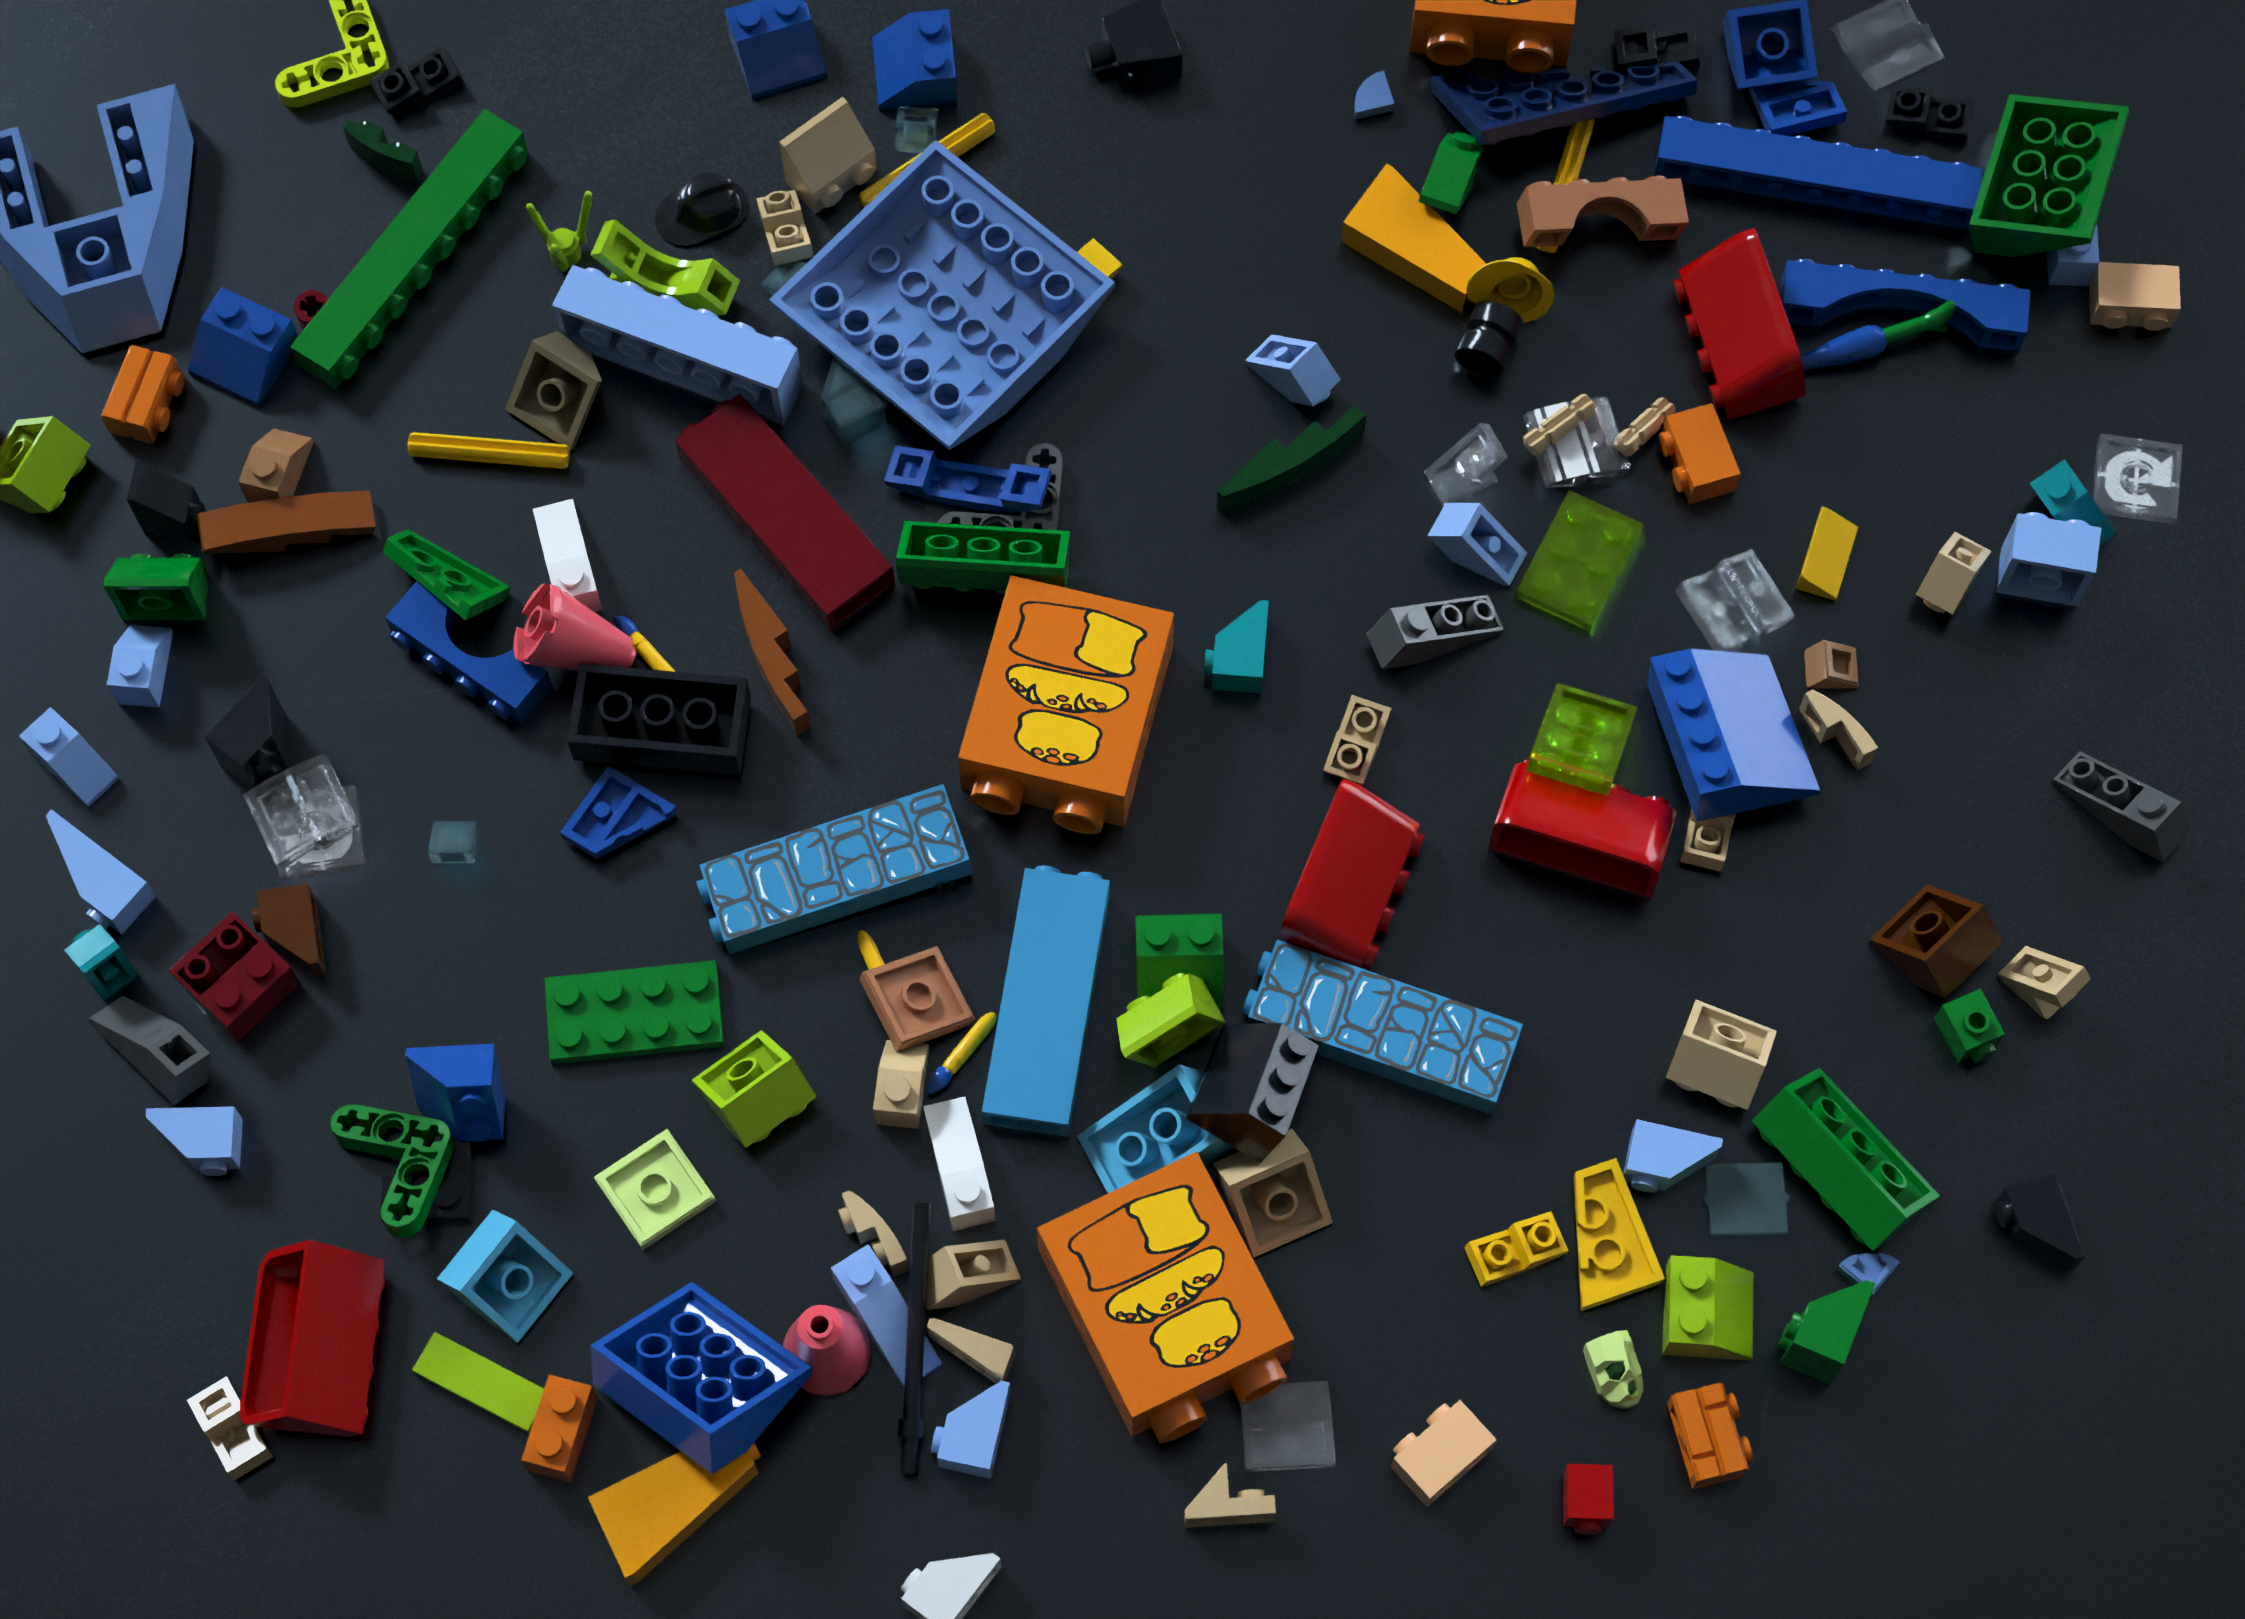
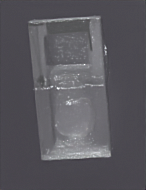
(1467, 465)

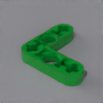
(413, 1154)

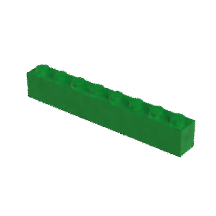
(410, 249)

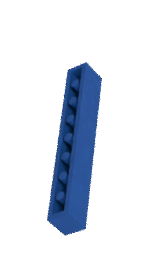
(1818, 172)

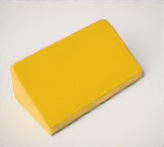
(1827, 555)

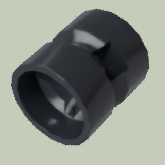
(1489, 339)

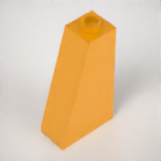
(1411, 239)
(663, 1506)

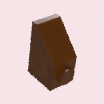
(291, 925)

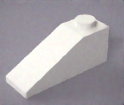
(566, 552)
(959, 1163)

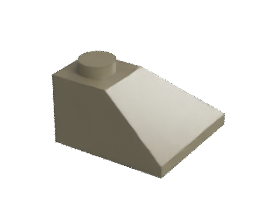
(555, 388)

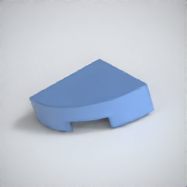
(1373, 97)
(1868, 1267)

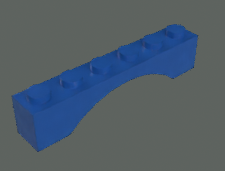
(1983, 312)

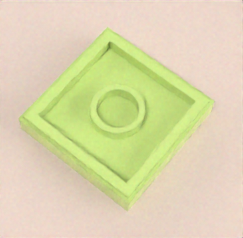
(654, 1189)

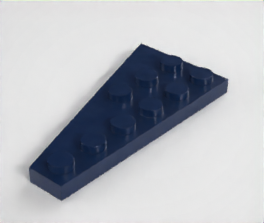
(1553, 98)

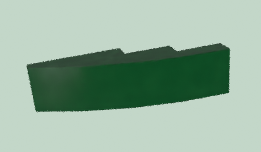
(1281, 467)

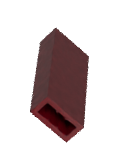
(784, 511)

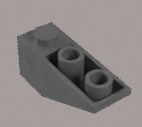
(1431, 629)
(2125, 805)
(155, 1047)

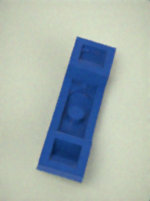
(967, 485)

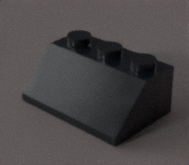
(1252, 1085)

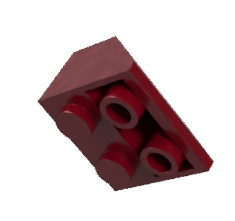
(235, 976)

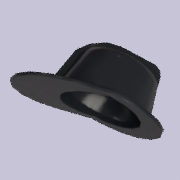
(701, 210)

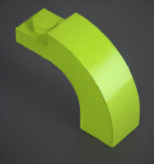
(692, 283)

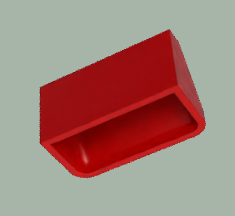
(1741, 327)
(1584, 832)
(1352, 877)
(312, 1340)

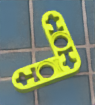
(350, 61)

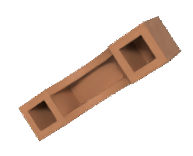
(1649, 207)

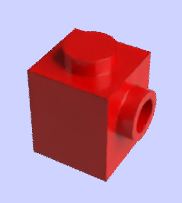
(1588, 1497)

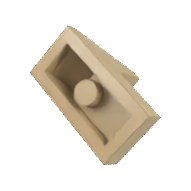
(2043, 980)
(1215, 1507)

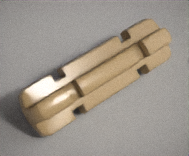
(1559, 424)
(1644, 427)

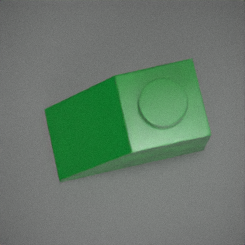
(1452, 172)

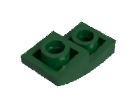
(372, 146)

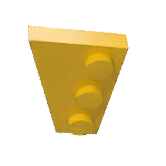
(1611, 1238)

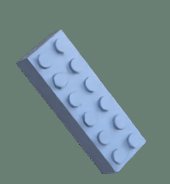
(678, 343)

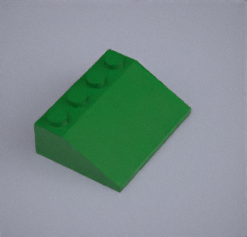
(2046, 175)

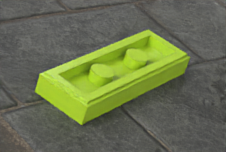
(479, 1382)

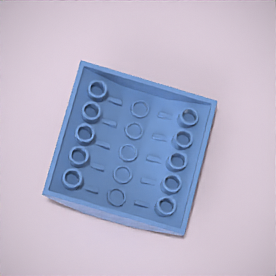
(945, 297)

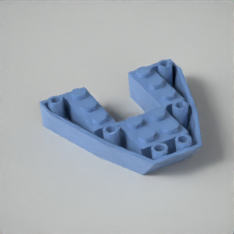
(114, 269)

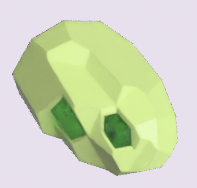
(1615, 1369)

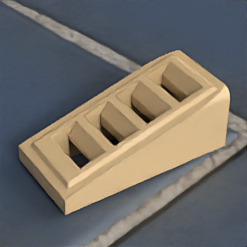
(983, 1353)

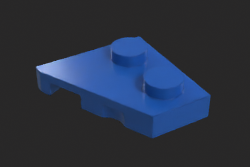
(1798, 106)
(615, 814)

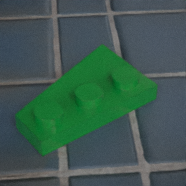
(446, 576)

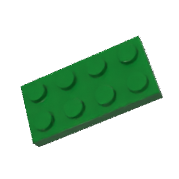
(634, 1012)

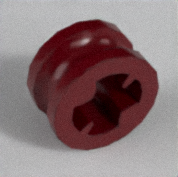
(303, 303)

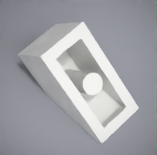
(948, 1586)

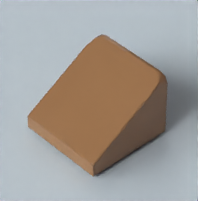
(1831, 666)

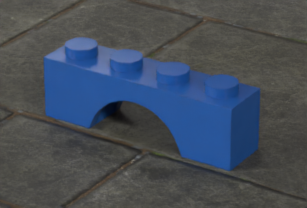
(426, 625)

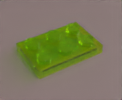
(1579, 560)
(1582, 739)

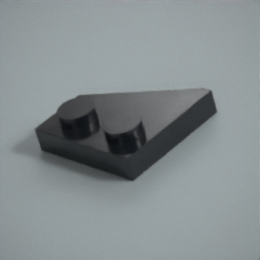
(455, 1190)

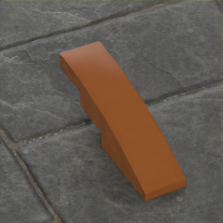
(284, 521)
(768, 642)

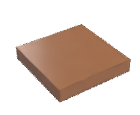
(916, 998)

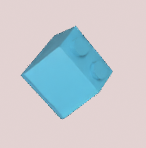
(505, 1275)

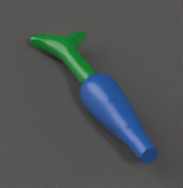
(1872, 340)

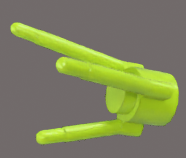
(562, 242)

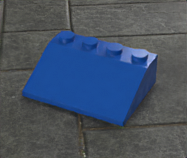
(1729, 731)
(697, 1375)

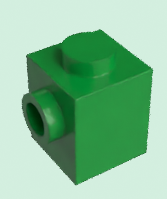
(1970, 1027)

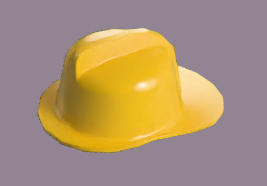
(1514, 284)

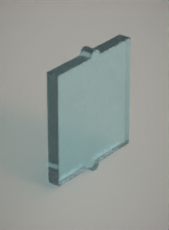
(1746, 1199)

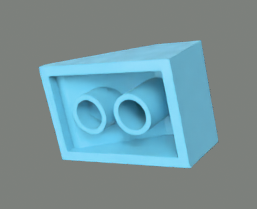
(1150, 1132)

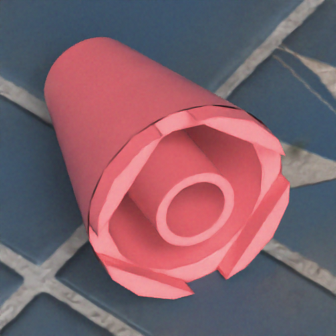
(568, 633)
(832, 1345)

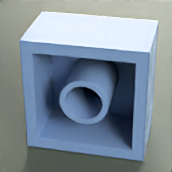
(2048, 559)

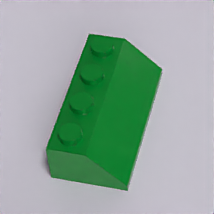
(980, 556)
(1844, 1158)

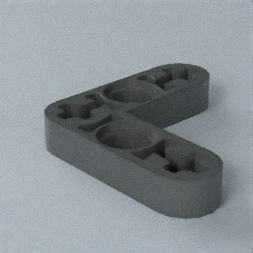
(1036, 519)

